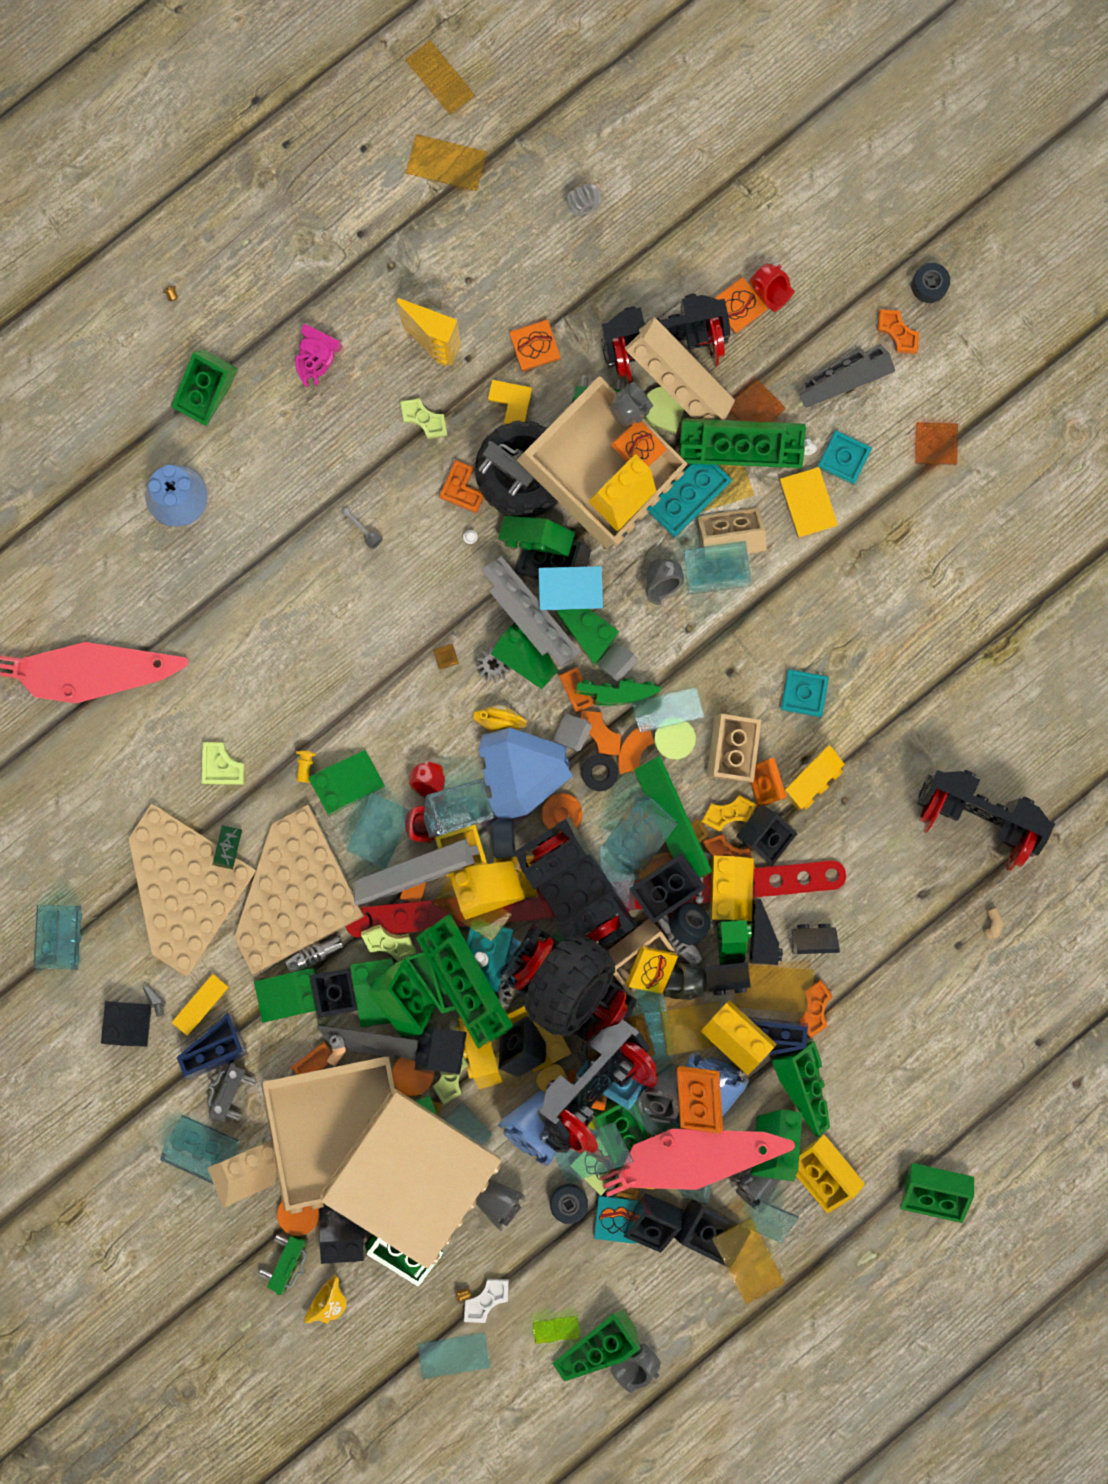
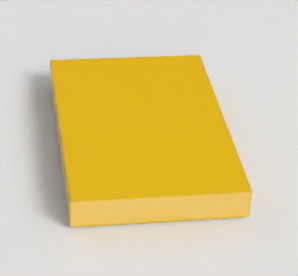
(808, 502)

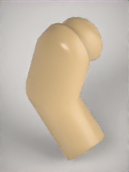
(996, 925)

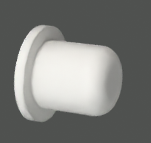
(809, 447)
(470, 536)
(481, 958)

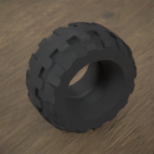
(493, 485)
(569, 985)

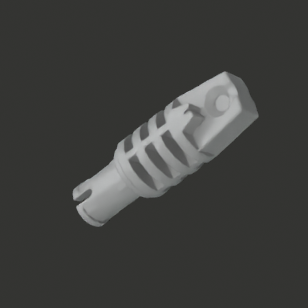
(687, 952)
(312, 954)

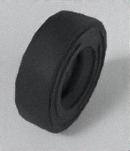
(590, 763)

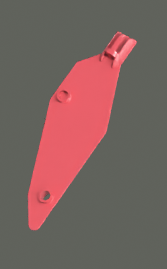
(89, 671)
(694, 1158)

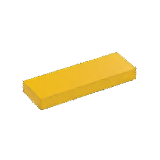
(200, 1004)

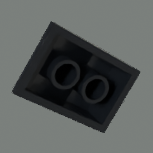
(533, 560)
(667, 888)
(763, 943)
(699, 1226)
(340, 1238)

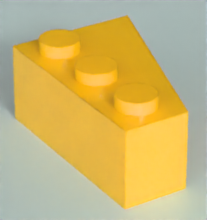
(482, 1061)

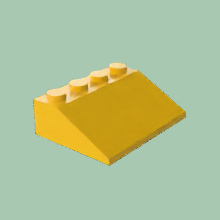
(432, 330)

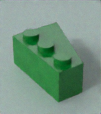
(535, 535)
(589, 632)
(733, 941)
(425, 973)

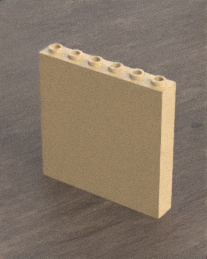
(578, 459)
(317, 1122)
(410, 1178)

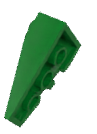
(801, 1079)
(603, 1347)

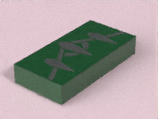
(227, 847)

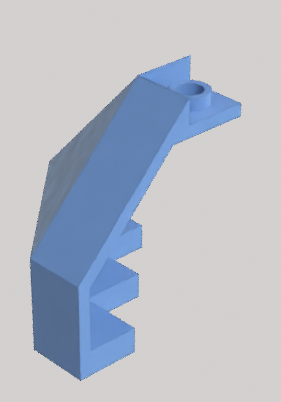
(521, 770)

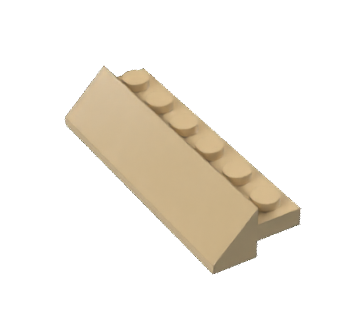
(679, 373)

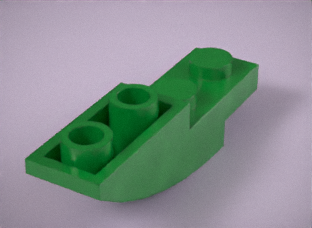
(625, 693)

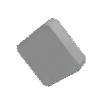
(617, 661)
(572, 732)

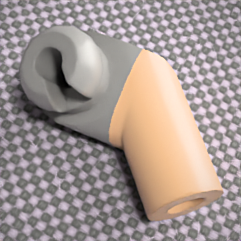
(338, 1049)

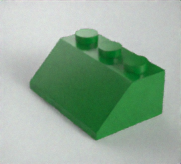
(403, 999)
(785, 1125)
(937, 1193)

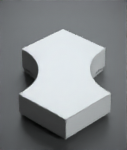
(478, 1307)

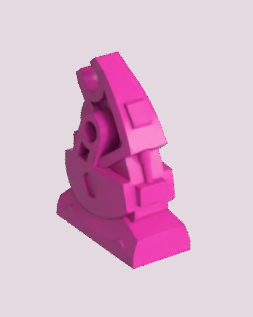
(315, 352)

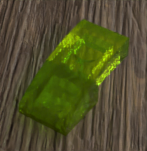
(556, 1329)

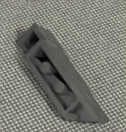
(847, 374)
(373, 1042)

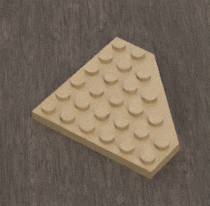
(181, 889)
(294, 893)

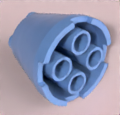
(178, 506)
(730, 1082)
(525, 1126)

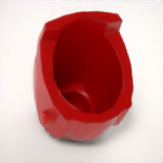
(772, 286)
(427, 778)
(415, 825)

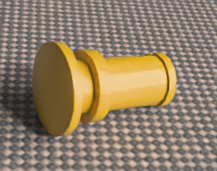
(304, 765)

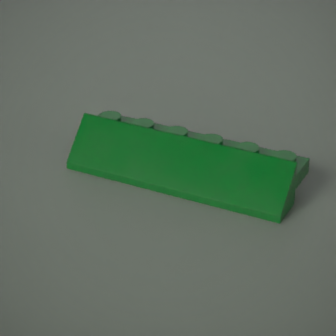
(742, 443)
(658, 785)
(464, 981)

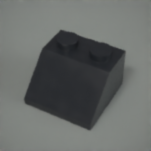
(766, 834)
(815, 940)
(728, 977)
(333, 993)
(126, 1024)
(521, 1048)
(440, 1051)
(654, 1223)

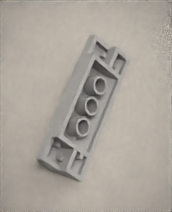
(526, 613)
(414, 872)

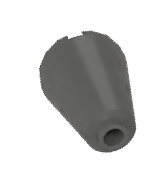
(662, 1099)
(754, 1188)
(499, 1203)

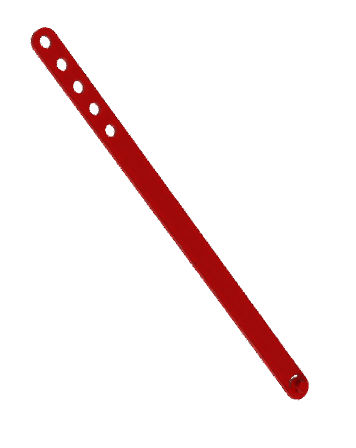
(424, 914)

